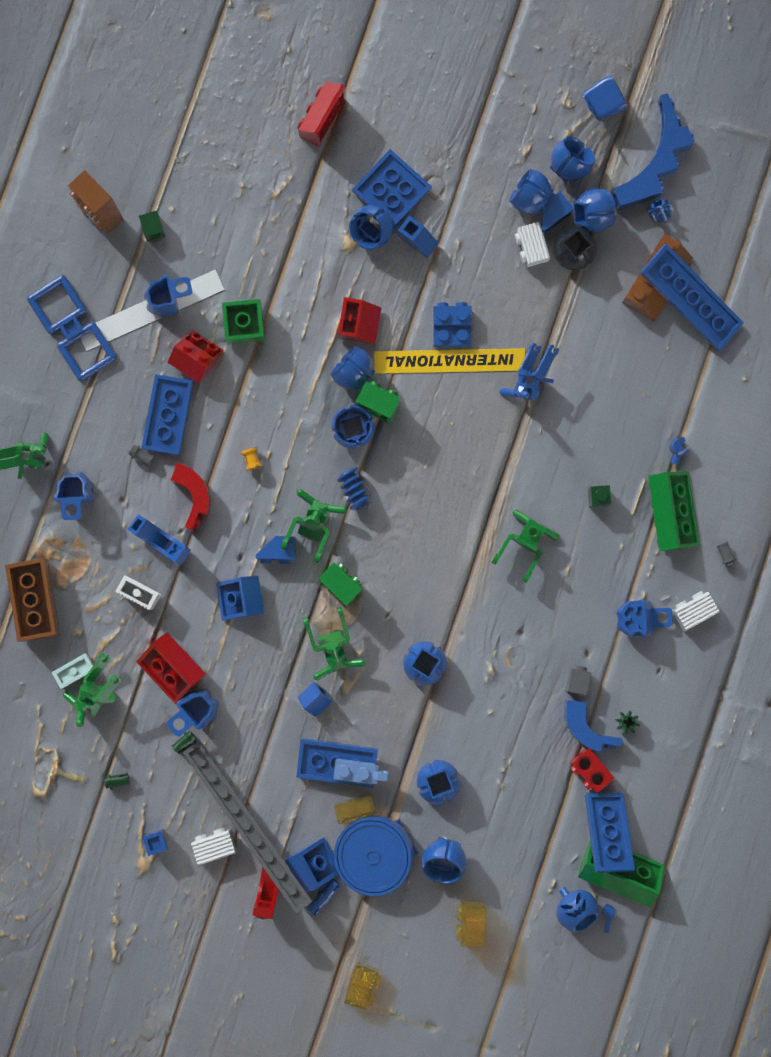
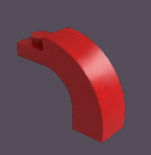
(201, 497)
(266, 897)

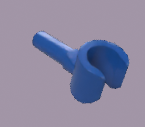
(609, 911)

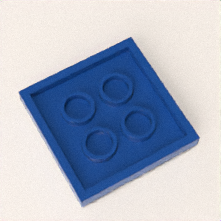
(392, 186)

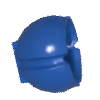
(571, 159)
(532, 192)
(595, 210)
(365, 232)
(354, 369)
(349, 414)
(411, 657)
(432, 769)
(444, 861)

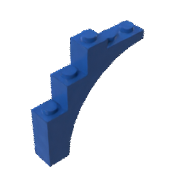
(672, 140)

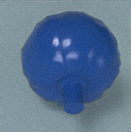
(577, 910)

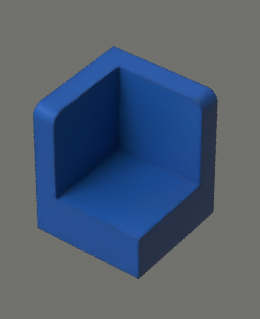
(314, 699)
(155, 842)

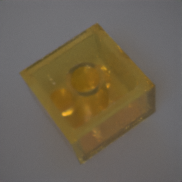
(472, 923)

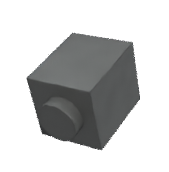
(578, 680)

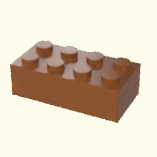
(95, 202)
(32, 600)

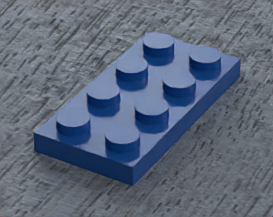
(167, 415)
(318, 759)
(609, 832)

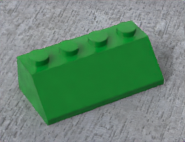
(673, 510)
(640, 885)

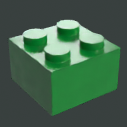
(243, 321)
(379, 402)
(340, 584)

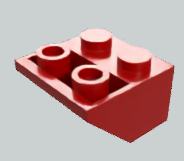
(359, 321)
(195, 356)

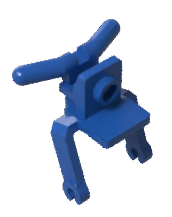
(528, 381)

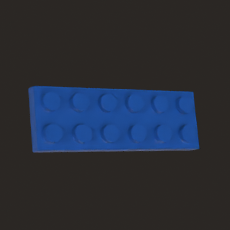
(691, 297)

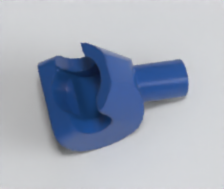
(677, 450)

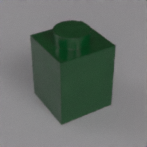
(152, 226)
(599, 496)

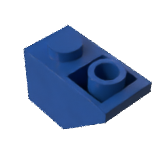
(417, 236)
(273, 551)

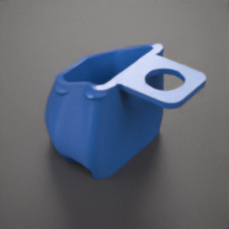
(605, 98)
(162, 295)
(73, 490)
(640, 618)
(195, 710)

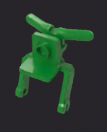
(34, 459)
(313, 523)
(528, 539)
(333, 648)
(92, 695)

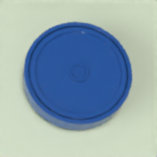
(373, 855)

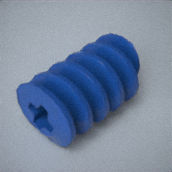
(353, 489)

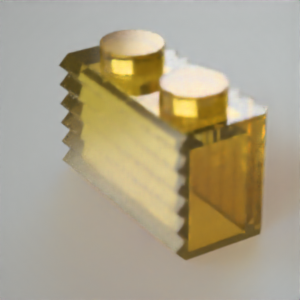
(355, 808)
(362, 985)

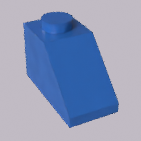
(555, 211)

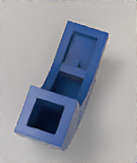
(159, 539)
(576, 722)

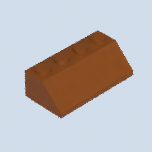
(642, 295)

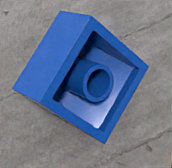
(240, 597)
(313, 865)

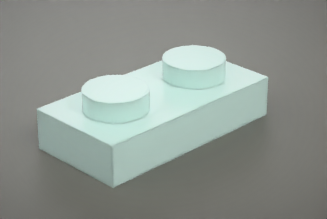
(73, 671)

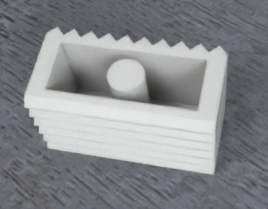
(532, 244)
(138, 593)
(695, 611)
(214, 846)

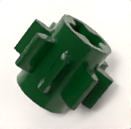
(631, 718)

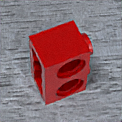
(595, 766)

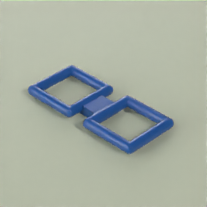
(71, 328)

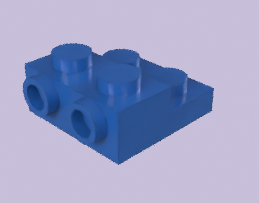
(452, 325)

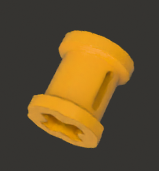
(251, 459)

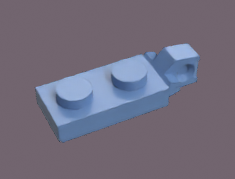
(359, 772)

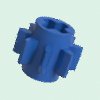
(660, 210)

